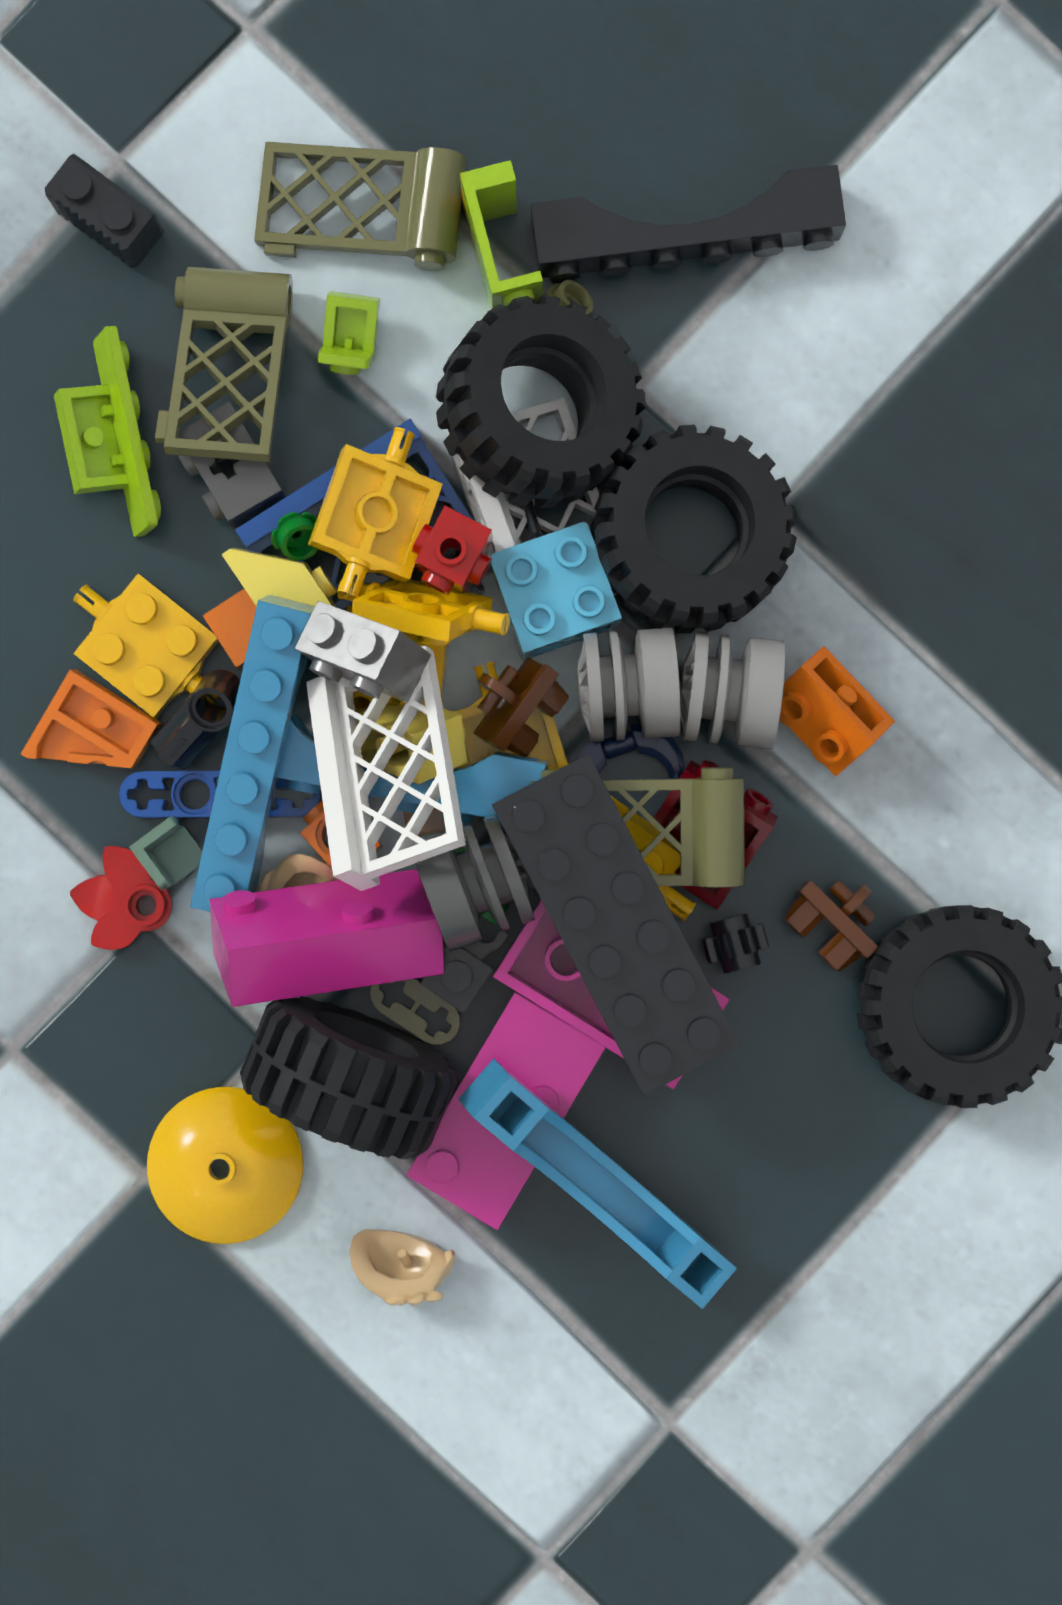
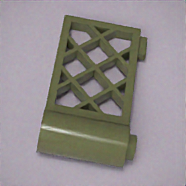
(427, 205)
(227, 303)
(709, 826)

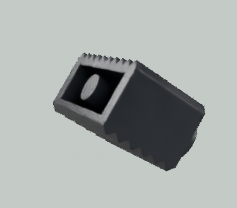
(103, 210)

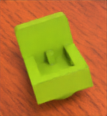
(349, 332)

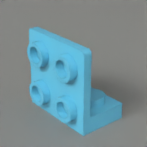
(555, 590)

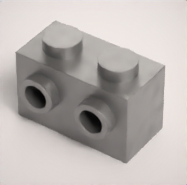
(362, 651)

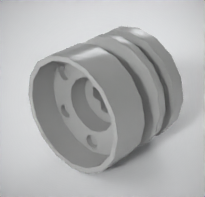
(630, 684)
(733, 690)

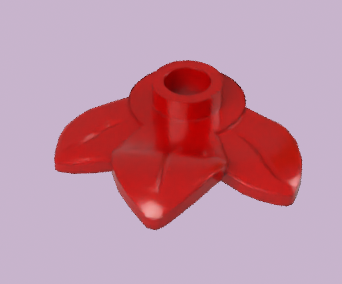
(116, 897)

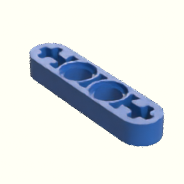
(157, 807)

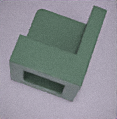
(168, 853)

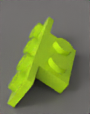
(104, 435)

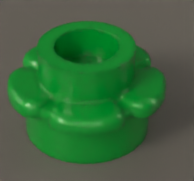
(294, 546)

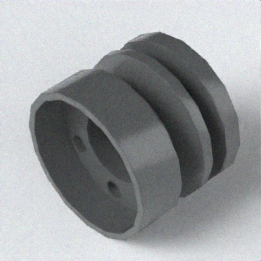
(476, 883)

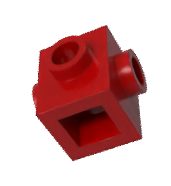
(451, 533)

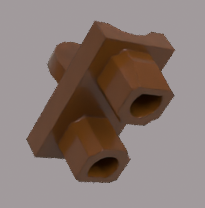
(513, 700)
(849, 939)

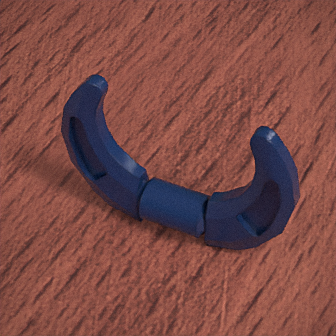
(662, 748)

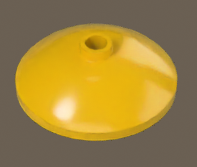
(262, 1161)

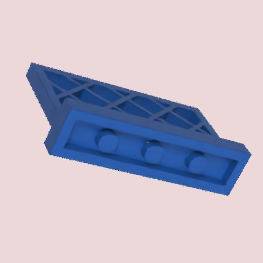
(309, 498)

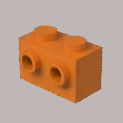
(831, 711)

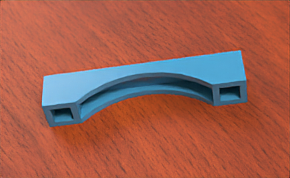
(253, 751)
(476, 784)
(596, 1182)

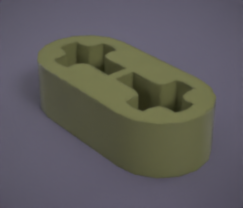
(410, 1019)

